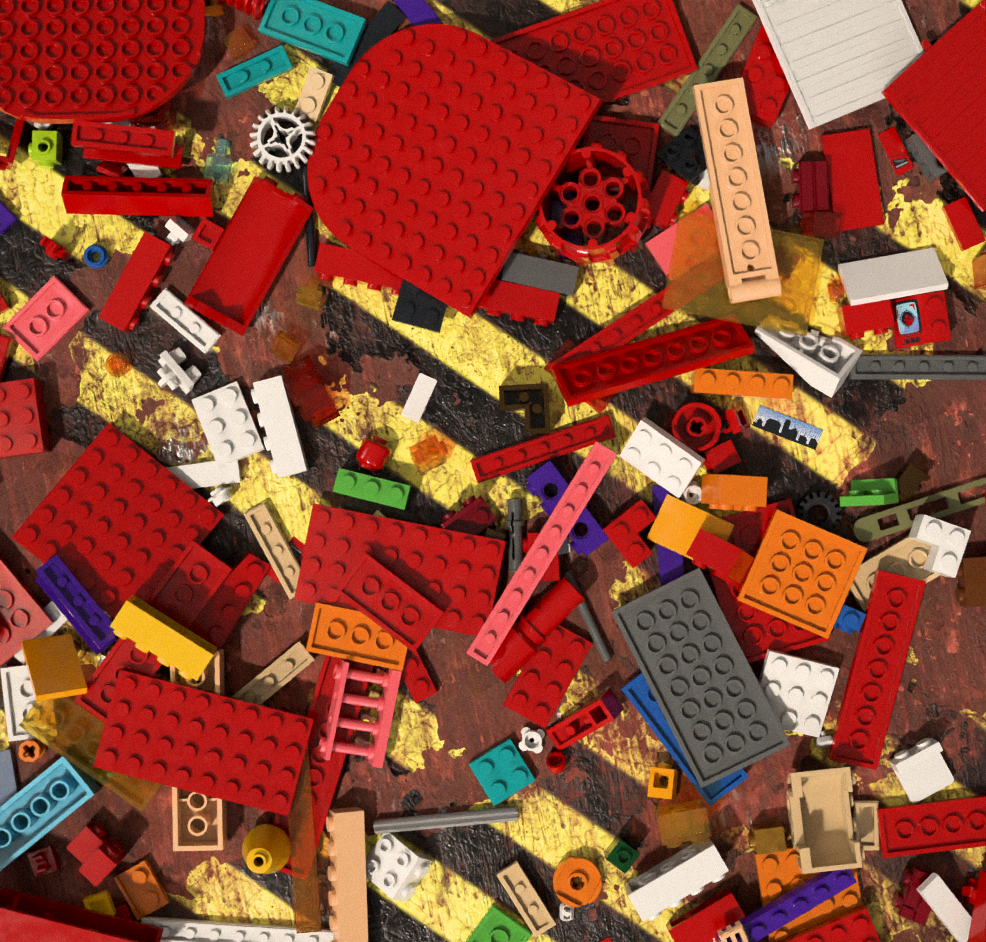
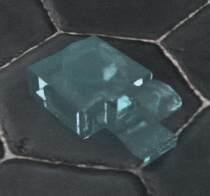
(219, 166)

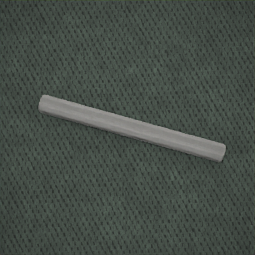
(445, 820)

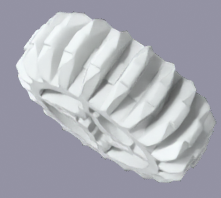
(291, 133)

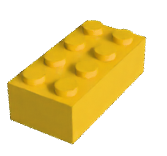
(163, 637)

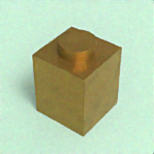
(767, 838)

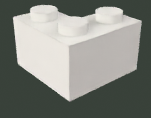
(946, 544)

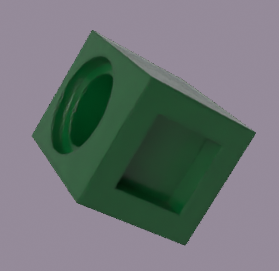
(621, 853)

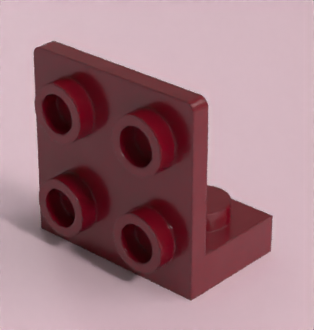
(471, 519)

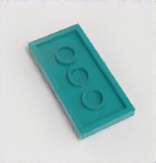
(314, 28)

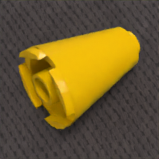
(266, 849)

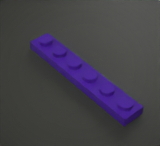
(794, 904)

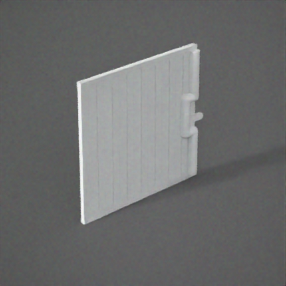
(839, 51)

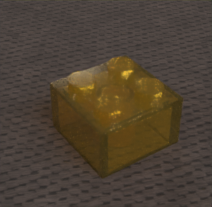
(681, 822)

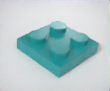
(502, 771)

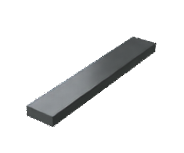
(919, 367)

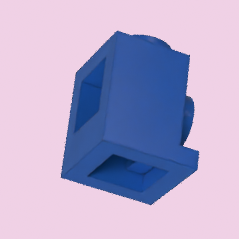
(849, 619)

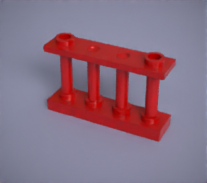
(127, 144)

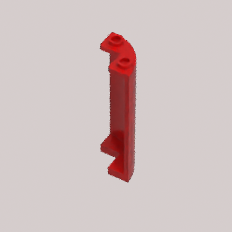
(249, 254)

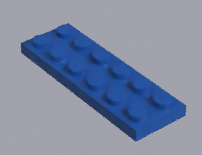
(644, 701)

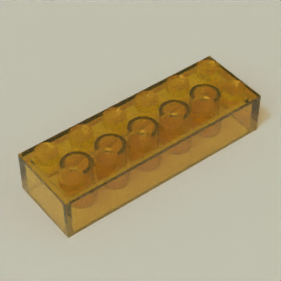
(77, 736)

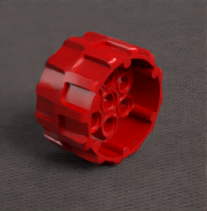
(637, 222)

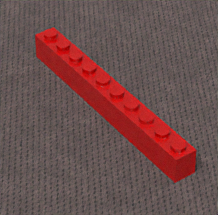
(502, 297)

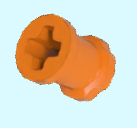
(26, 746)

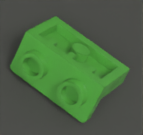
(871, 492)

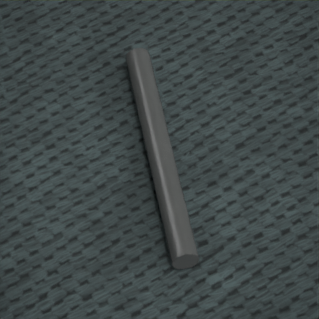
(590, 622)

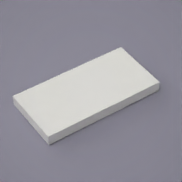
(892, 276)

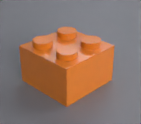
(734, 492)

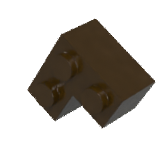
(532, 400)

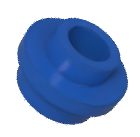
(90, 251)

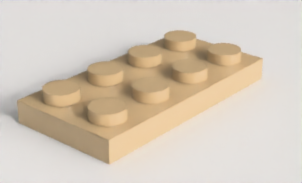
(903, 558)

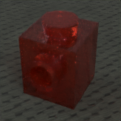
(821, 224)

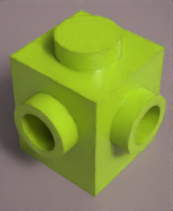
(46, 148)

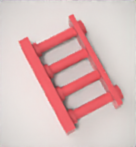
(379, 728)

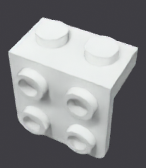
(922, 769)
(396, 867)

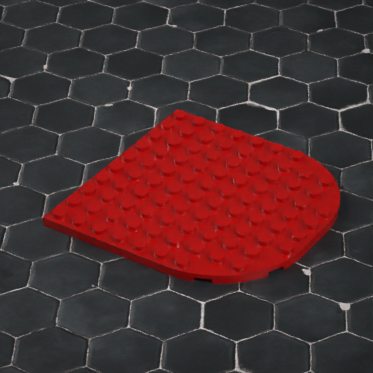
(96, 57)
(442, 156)

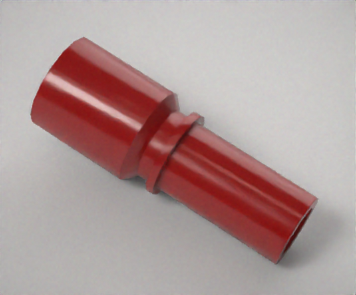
(533, 628)

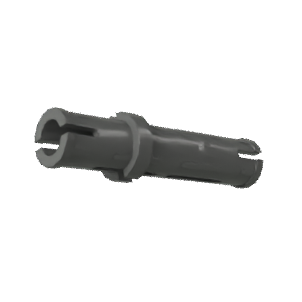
(515, 533)

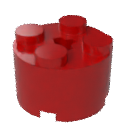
(697, 413)

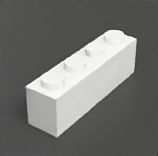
(280, 426)

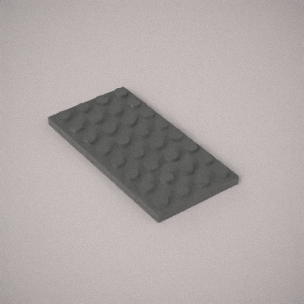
(700, 677)

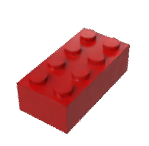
(764, 81)

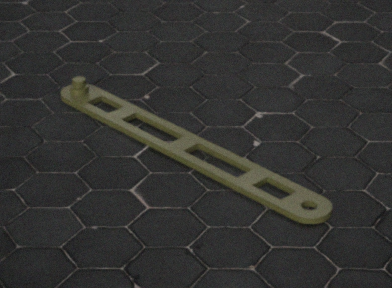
(868, 529)

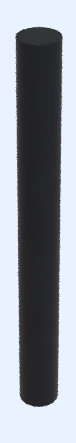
(310, 224)

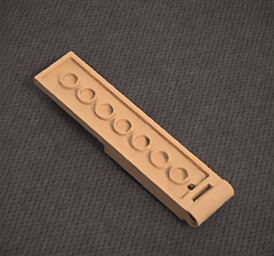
(736, 191)

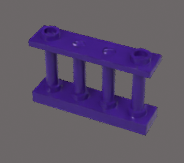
(76, 604)

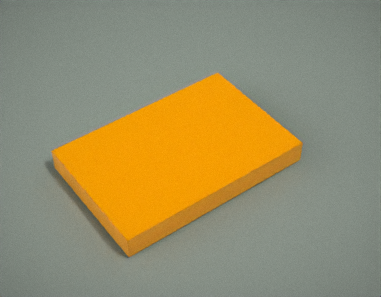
(680, 522)
(54, 667)

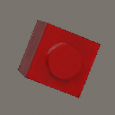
(720, 457)

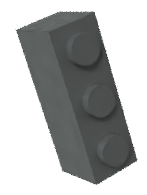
(541, 272)

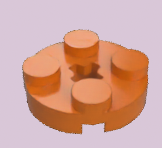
(590, 875)

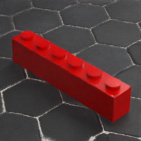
(138, 196)

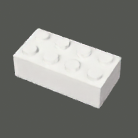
(675, 879)

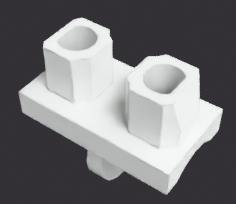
(171, 362)

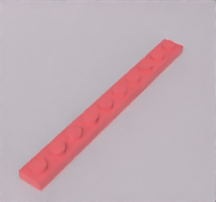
(541, 553)

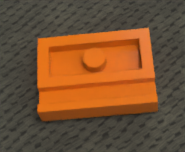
(141, 889)

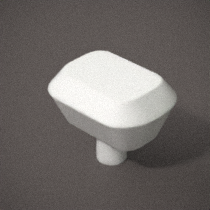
(824, 741)
(566, 912)

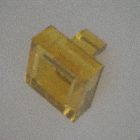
(310, 295)

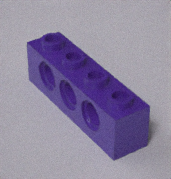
(549, 474)

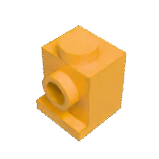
(655, 787)

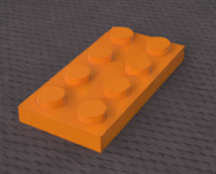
(353, 637)

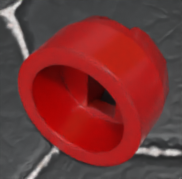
(556, 762)

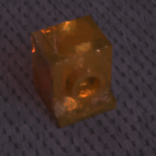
(428, 447)

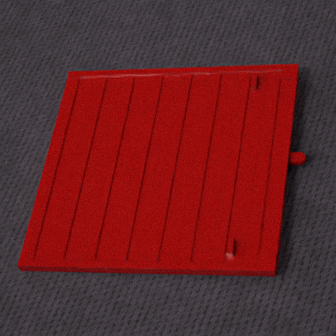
(946, 101)

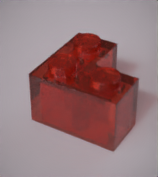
(309, 392)

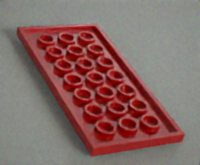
(609, 47)
(444, 565)
(203, 742)

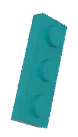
(254, 72)

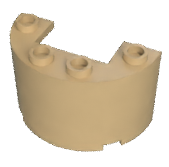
(822, 820)

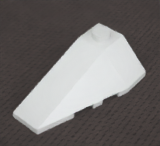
(814, 357)

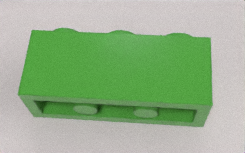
(372, 488)

